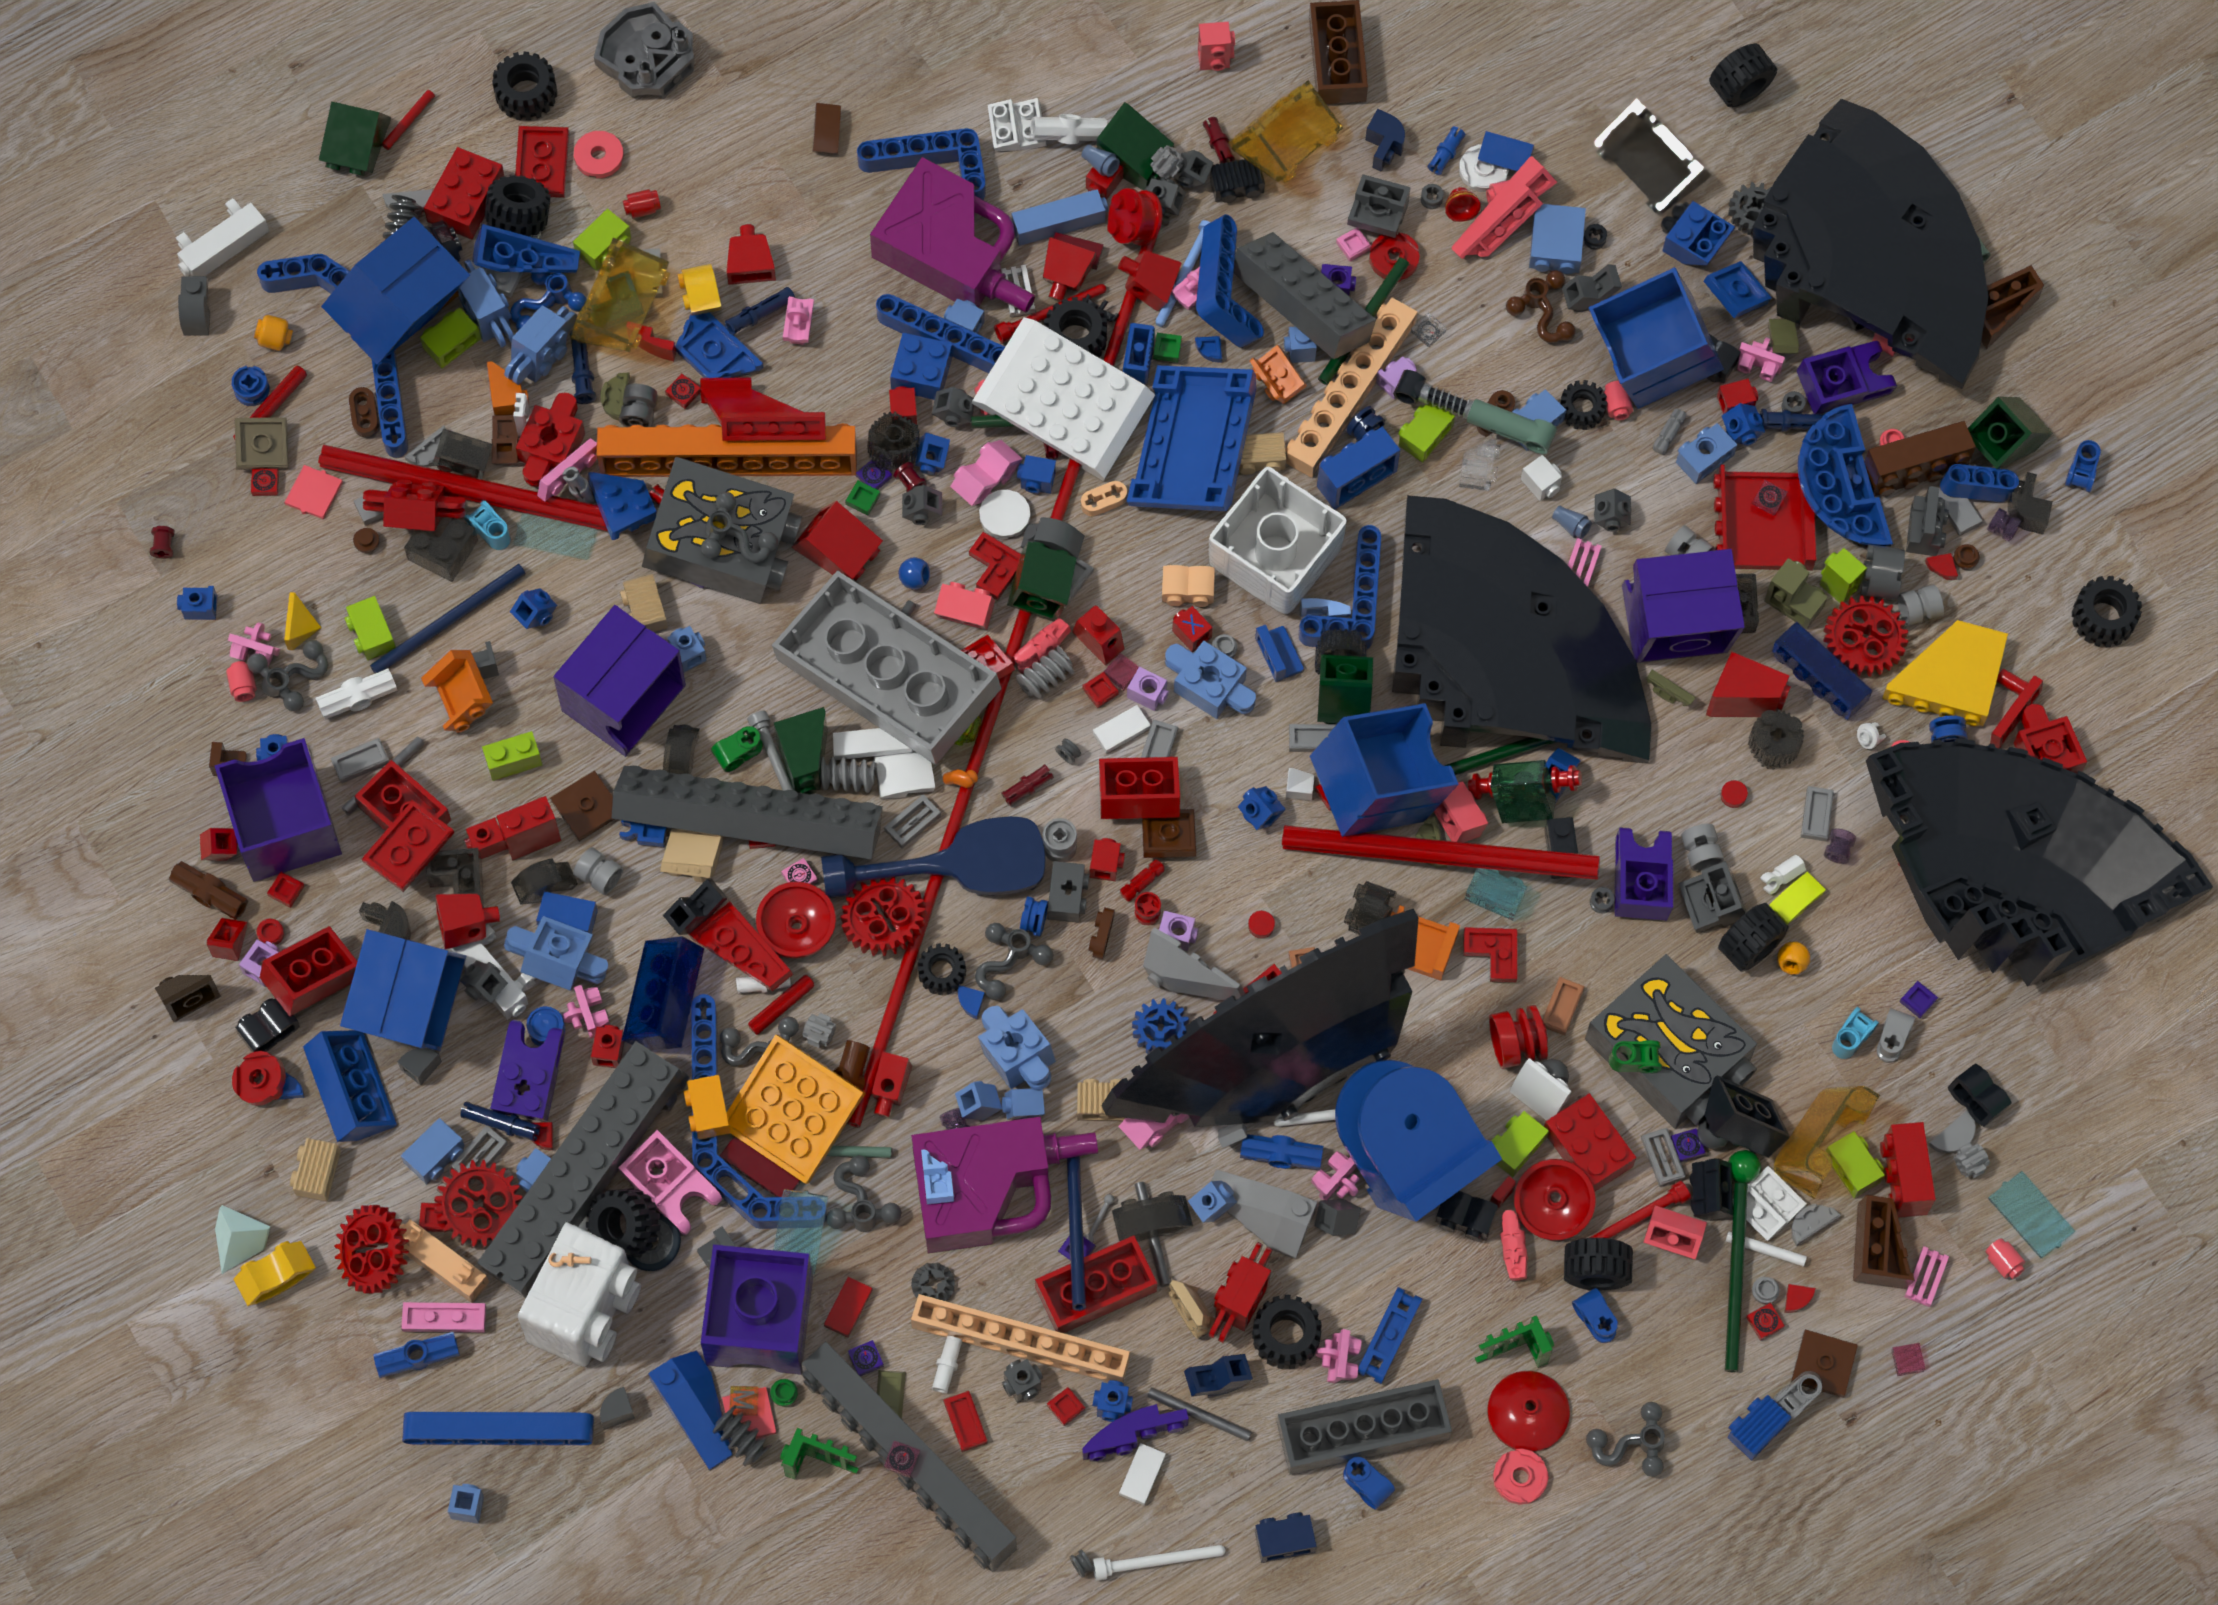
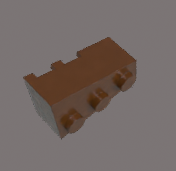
(2009, 301)
(1879, 1245)

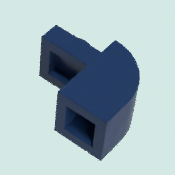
(1388, 134)
(1220, 1377)

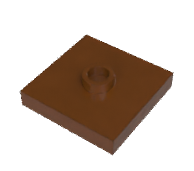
(585, 805)
(1170, 836)
(1828, 1358)

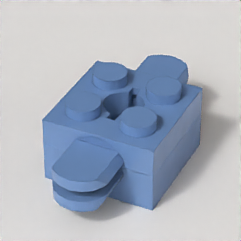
(485, 305)
(539, 344)
(1207, 689)
(556, 953)
(1016, 1048)

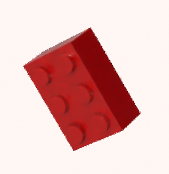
(462, 192)
(1139, 788)
(392, 792)
(308, 971)
(1590, 1141)
(1908, 1169)

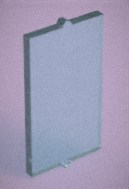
(554, 536)
(2031, 1214)
(801, 1223)

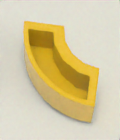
(700, 289)
(274, 1273)

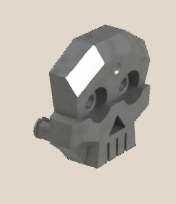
(631, 38)

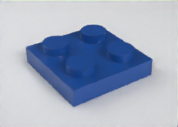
(1737, 289)

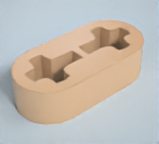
(1103, 497)

